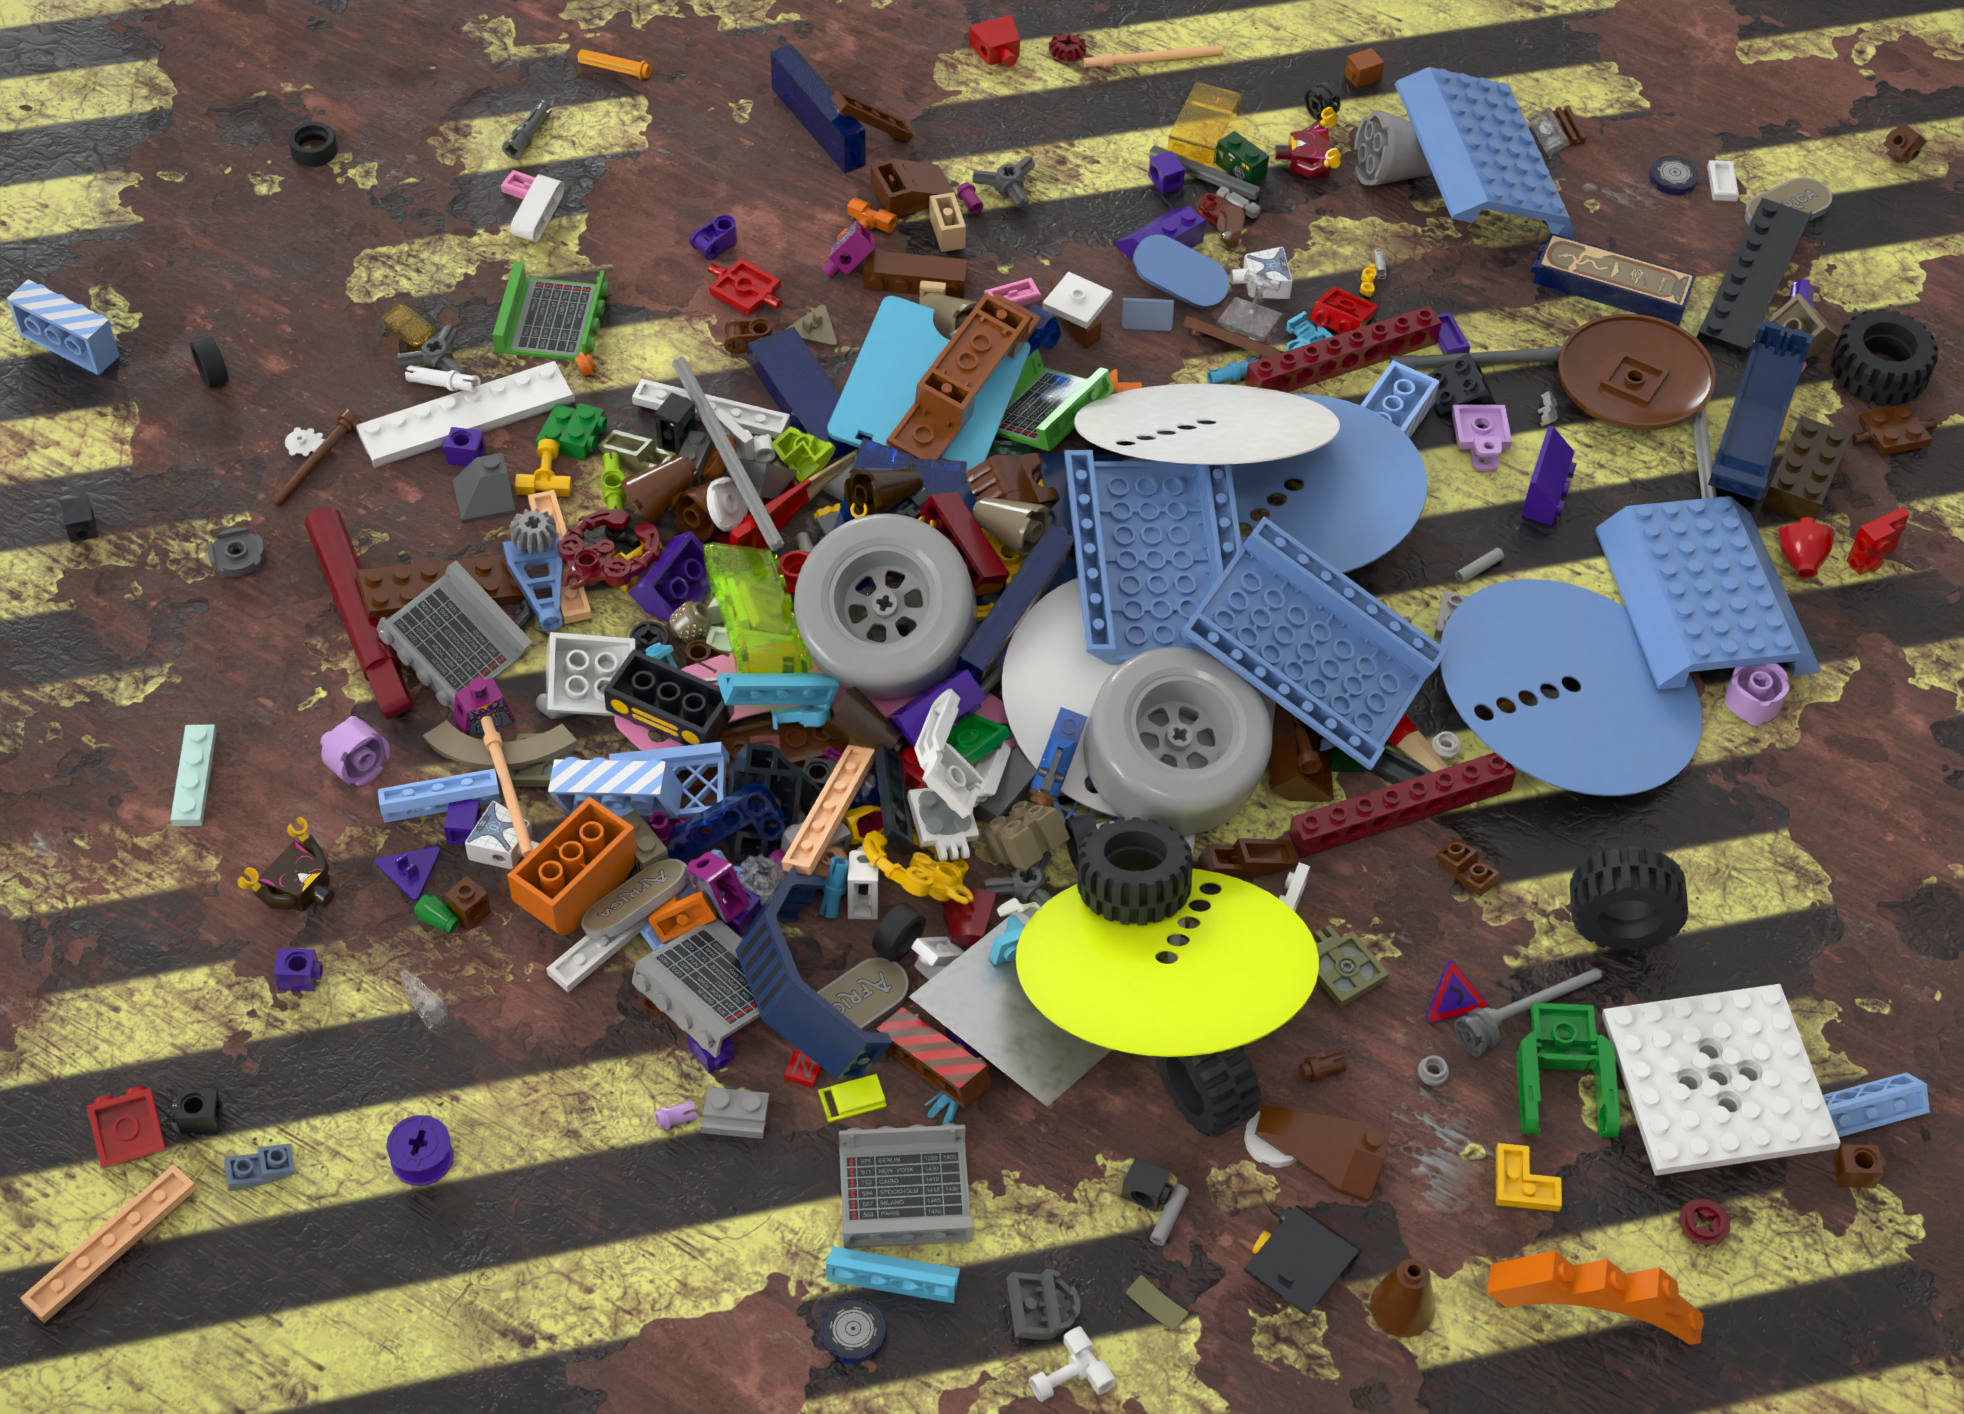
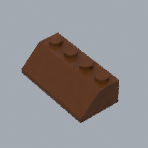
(1283, 766)

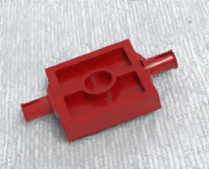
(744, 286)

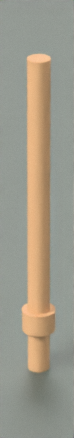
(1108, 60)
(494, 744)

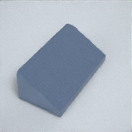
(1147, 314)

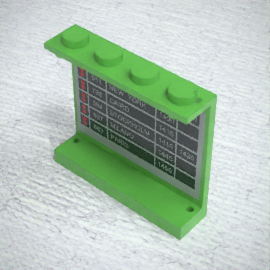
(549, 316)
(1047, 403)

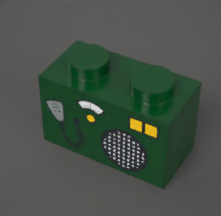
(1241, 158)

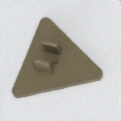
(816, 327)

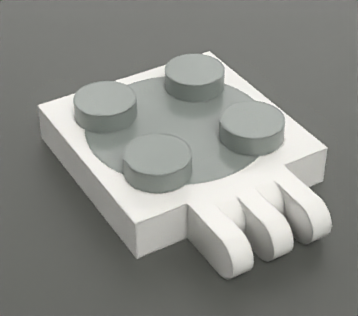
(940, 825)

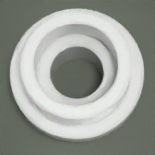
(1446, 739)

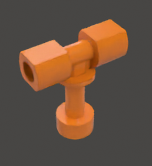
(869, 218)

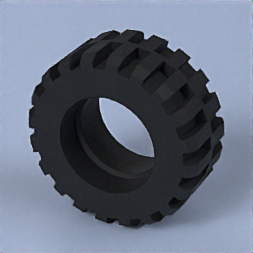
(1878, 378)
(1132, 896)
(1628, 898)
(1212, 1089)

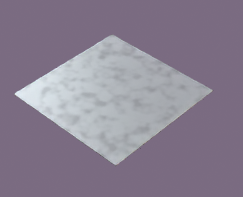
(1001, 1023)

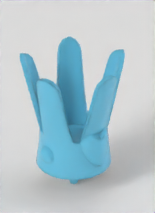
(941, 1102)

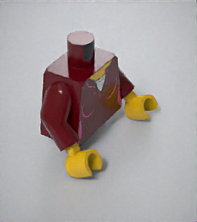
(1310, 148)

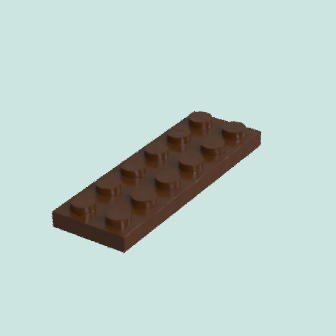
(392, 587)

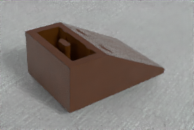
(907, 185)

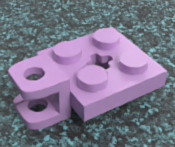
(1484, 443)

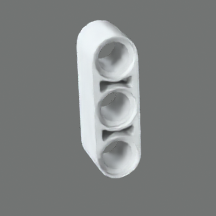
(537, 208)

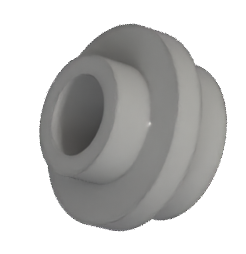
(1433, 1063)

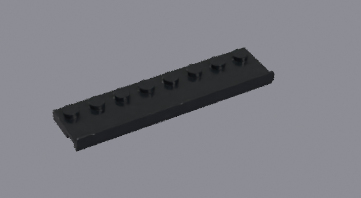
(1754, 276)

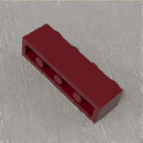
(962, 530)

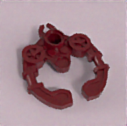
(596, 562)

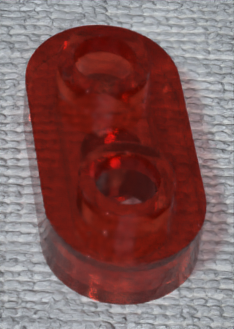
(1209, 206)

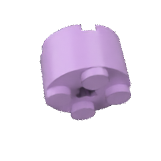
(1757, 692)
(354, 751)

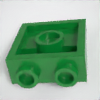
(574, 429)
(976, 737)

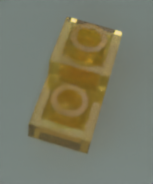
(408, 324)

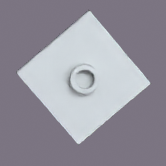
(1077, 300)

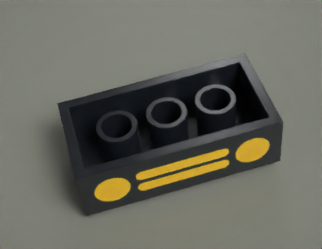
(667, 700)

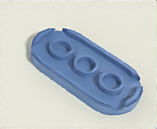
(1181, 271)

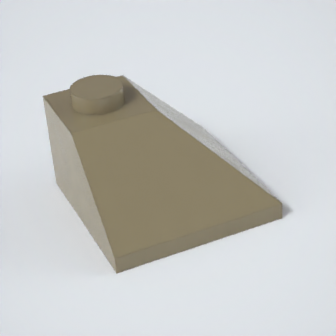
(1801, 315)

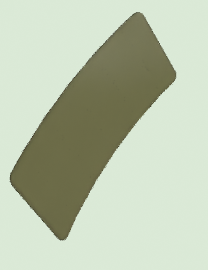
(1156, 1303)

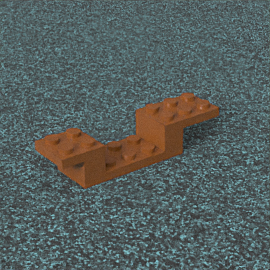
(958, 374)

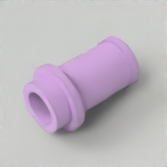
(674, 1115)

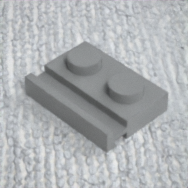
(735, 1112)

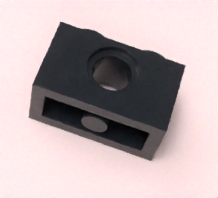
(674, 422)

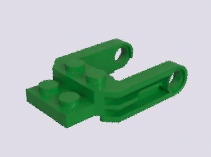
(1566, 1040)

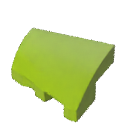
(803, 452)

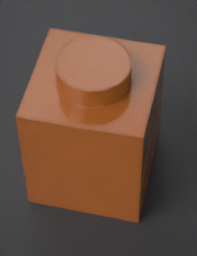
(1364, 68)

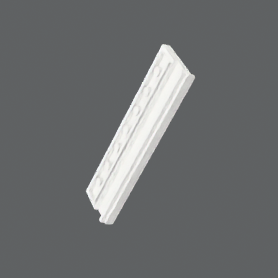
(491, 407)

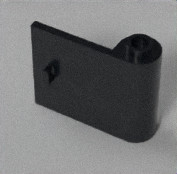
(1302, 1259)

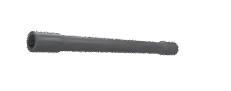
(1545, 354)

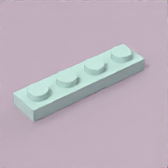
(193, 775)

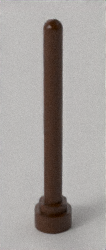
(345, 423)

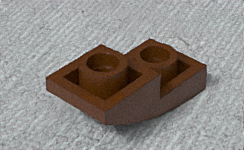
(1464, 864)

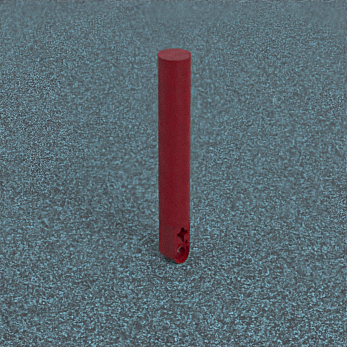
(340, 564)

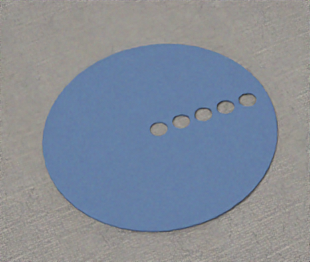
(1356, 493)
(1598, 741)

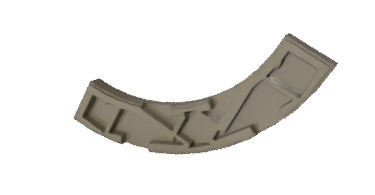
(518, 754)

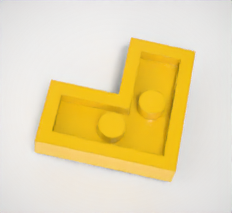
(1518, 1187)

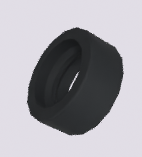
(313, 156)
(209, 361)
(1078, 829)
(898, 932)

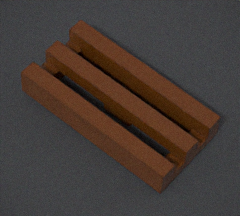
(1570, 125)

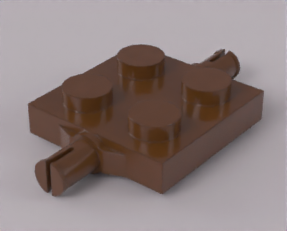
(1894, 430)

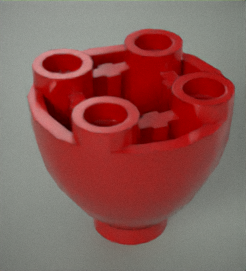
(1806, 546)

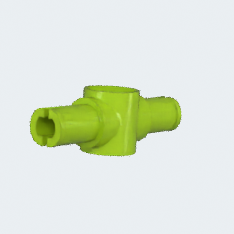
(612, 490)

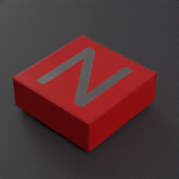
(802, 1070)

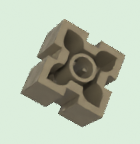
(1025, 834)

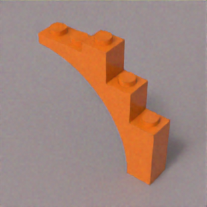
(1598, 1284)

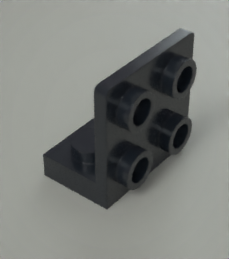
(1461, 383)

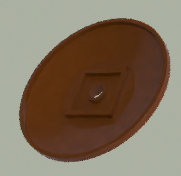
(1667, 360)

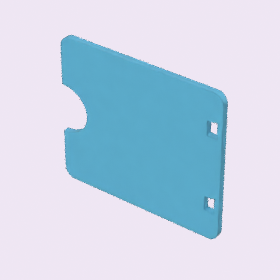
(886, 377)

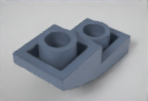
(253, 1170)

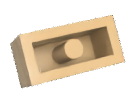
(947, 222)

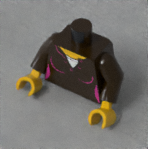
(294, 877)

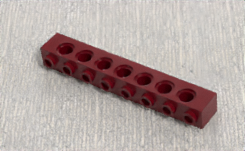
(1346, 352)
(1400, 804)

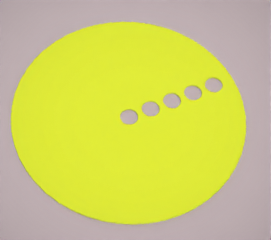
(1232, 982)

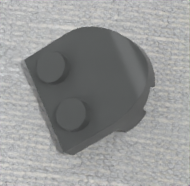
(1041, 1304)

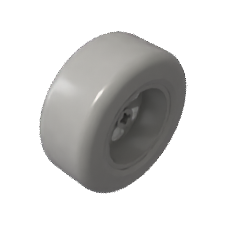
(871, 549)
(1190, 686)

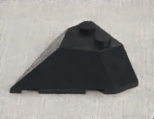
(786, 783)

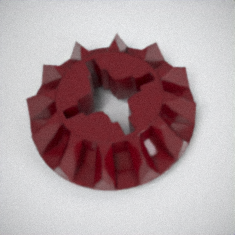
(1074, 52)
(1706, 1211)

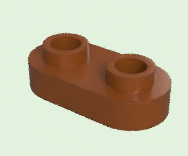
(714, 466)

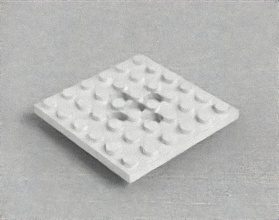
(1719, 1079)

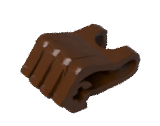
(1011, 479)

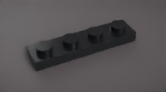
(893, 797)

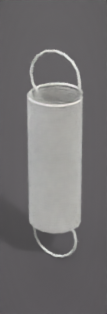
(1380, 263)

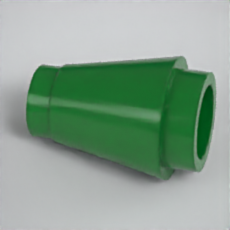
(436, 913)

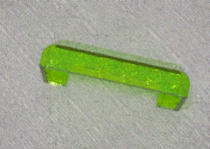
(755, 609)

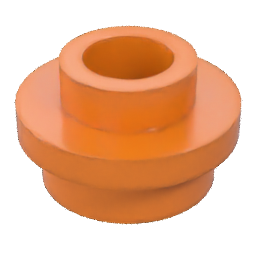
(585, 364)

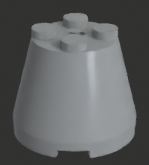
(1388, 150)

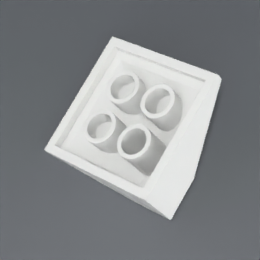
(581, 669)

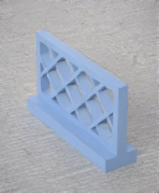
(689, 758)

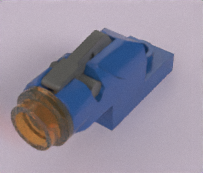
(1057, 757)

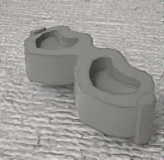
(1549, 411)

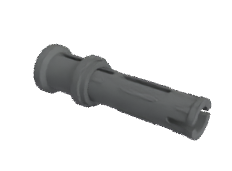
(523, 135)

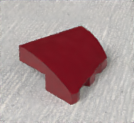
(968, 921)

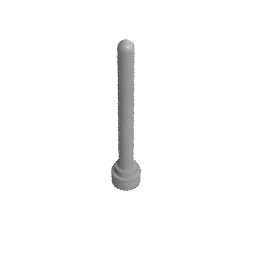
(1544, 996)

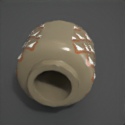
(690, 621)

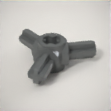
(1008, 180)
(435, 353)
(1024, 884)

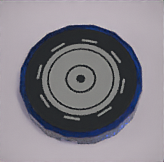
(1674, 175)
(853, 1331)

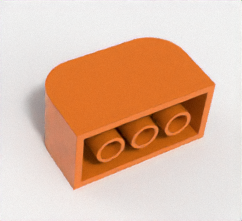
(574, 867)

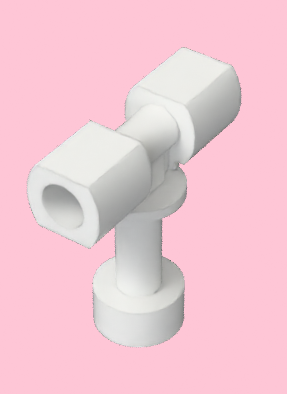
(1082, 1364)

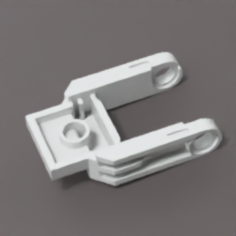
(947, 770)

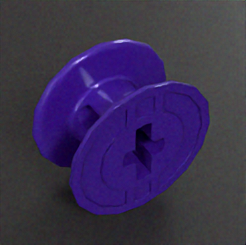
(408, 1140)

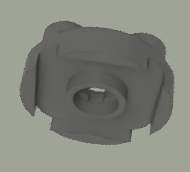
(237, 565)

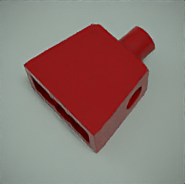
(996, 41)

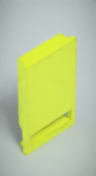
(854, 1097)

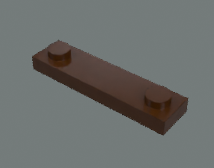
(872, 116)
(1199, 327)

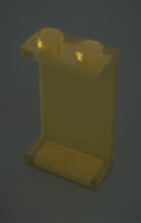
(1203, 122)

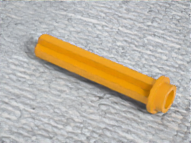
(639, 69)

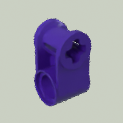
(716, 237)

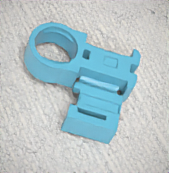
(1305, 332)
(805, 714)

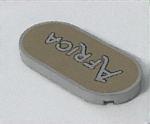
(1799, 193)
(635, 899)
(868, 991)

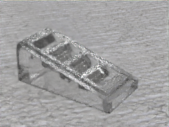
(427, 1004)

